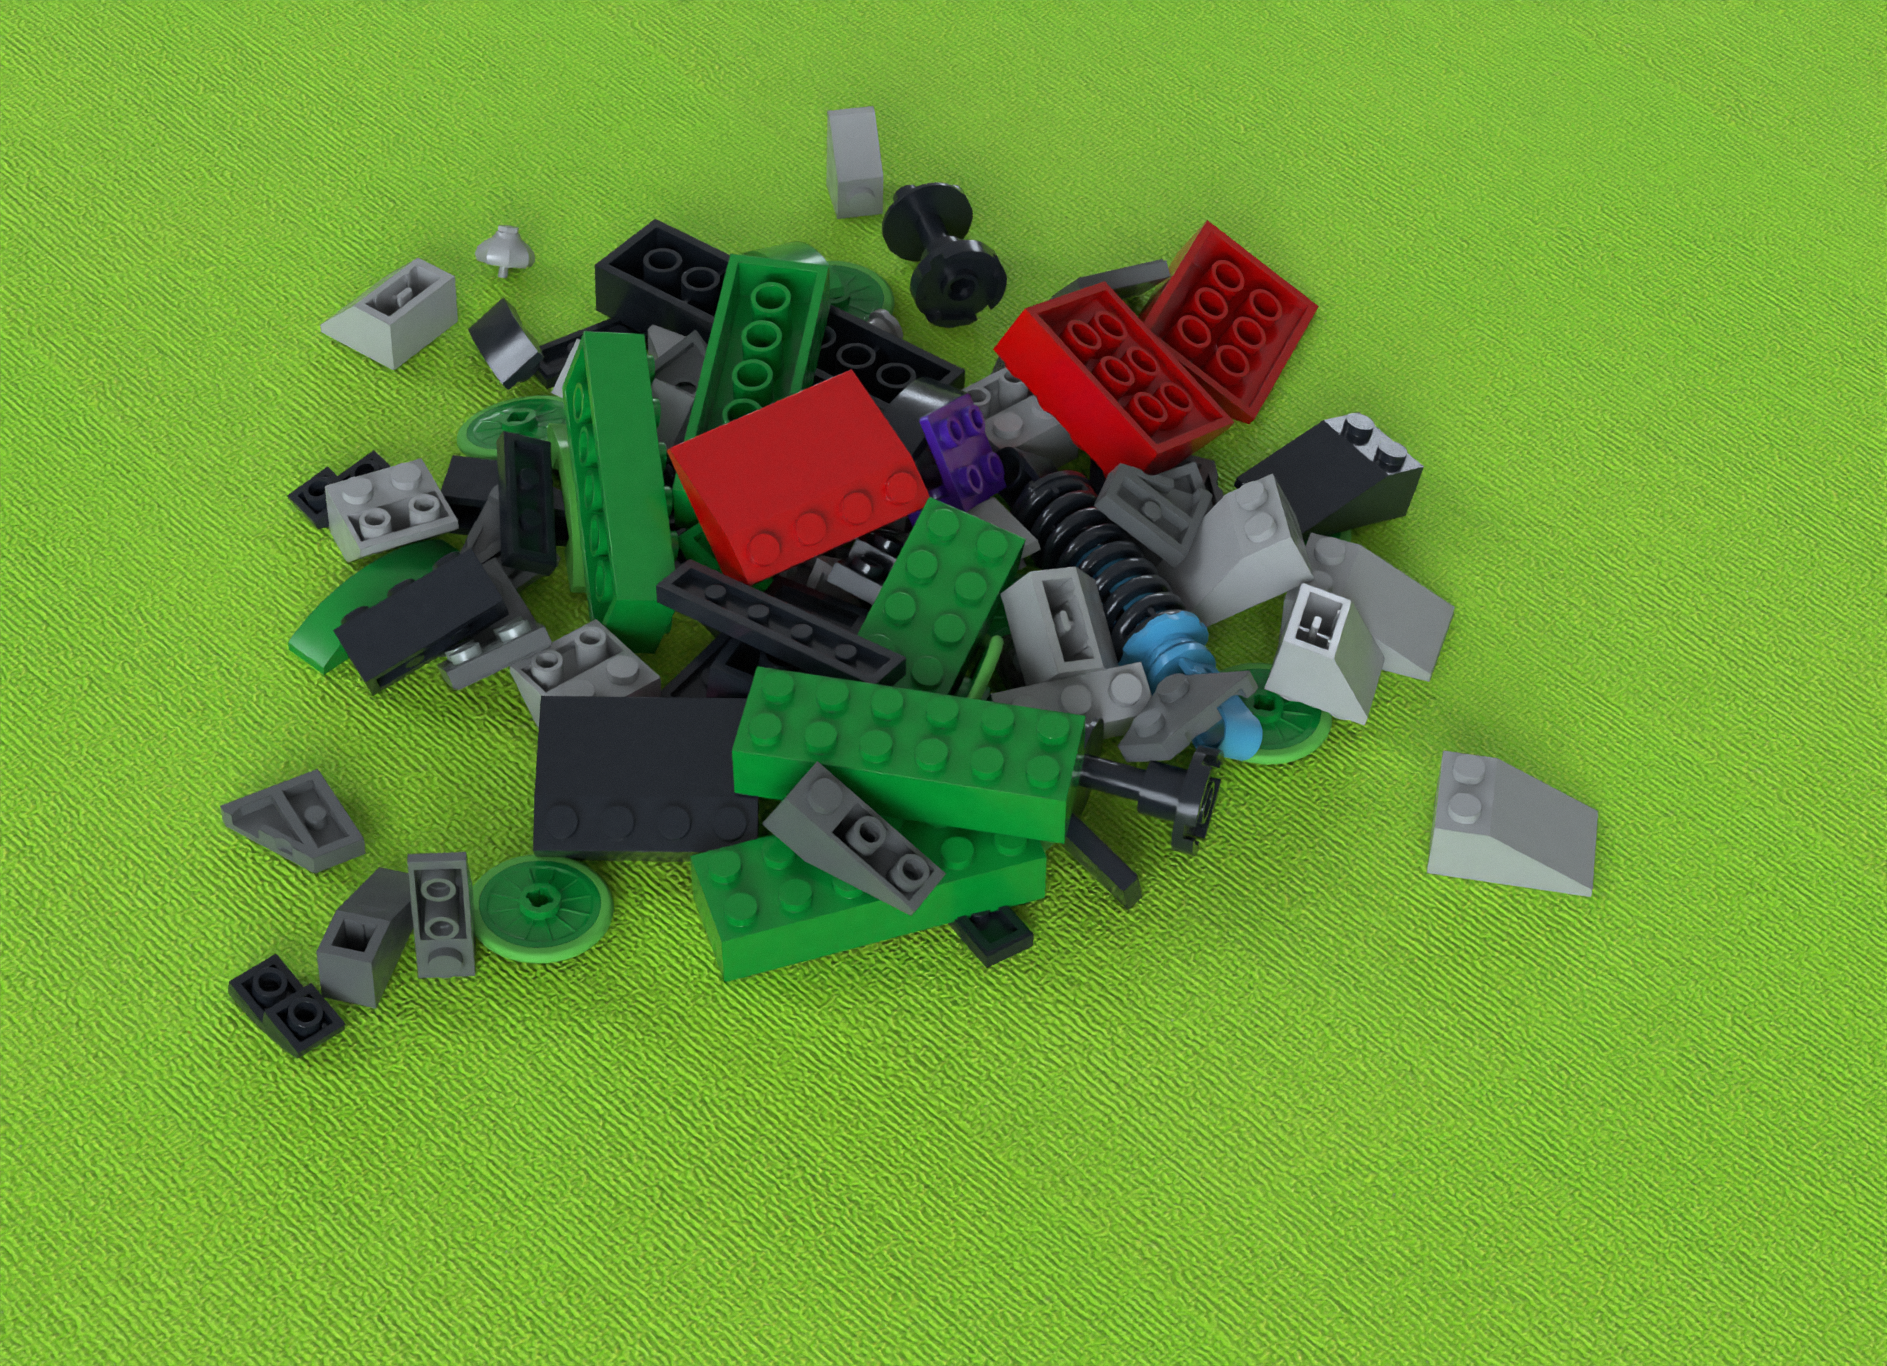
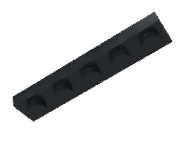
(777, 627)

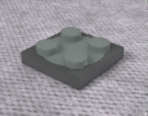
(474, 661)

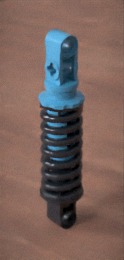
(1139, 606)

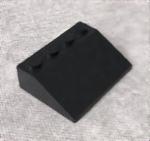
(638, 778)

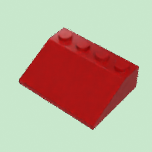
(1228, 320)
(1110, 381)
(797, 479)

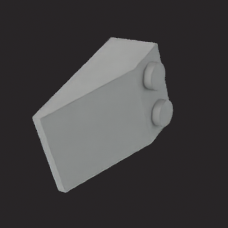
(1241, 554)
(1398, 611)
(1509, 828)

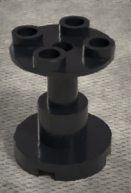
(954, 273)
(1161, 789)

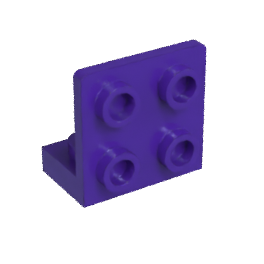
(962, 455)

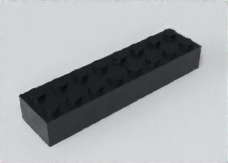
(677, 284)

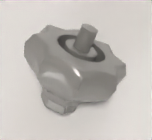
(505, 250)

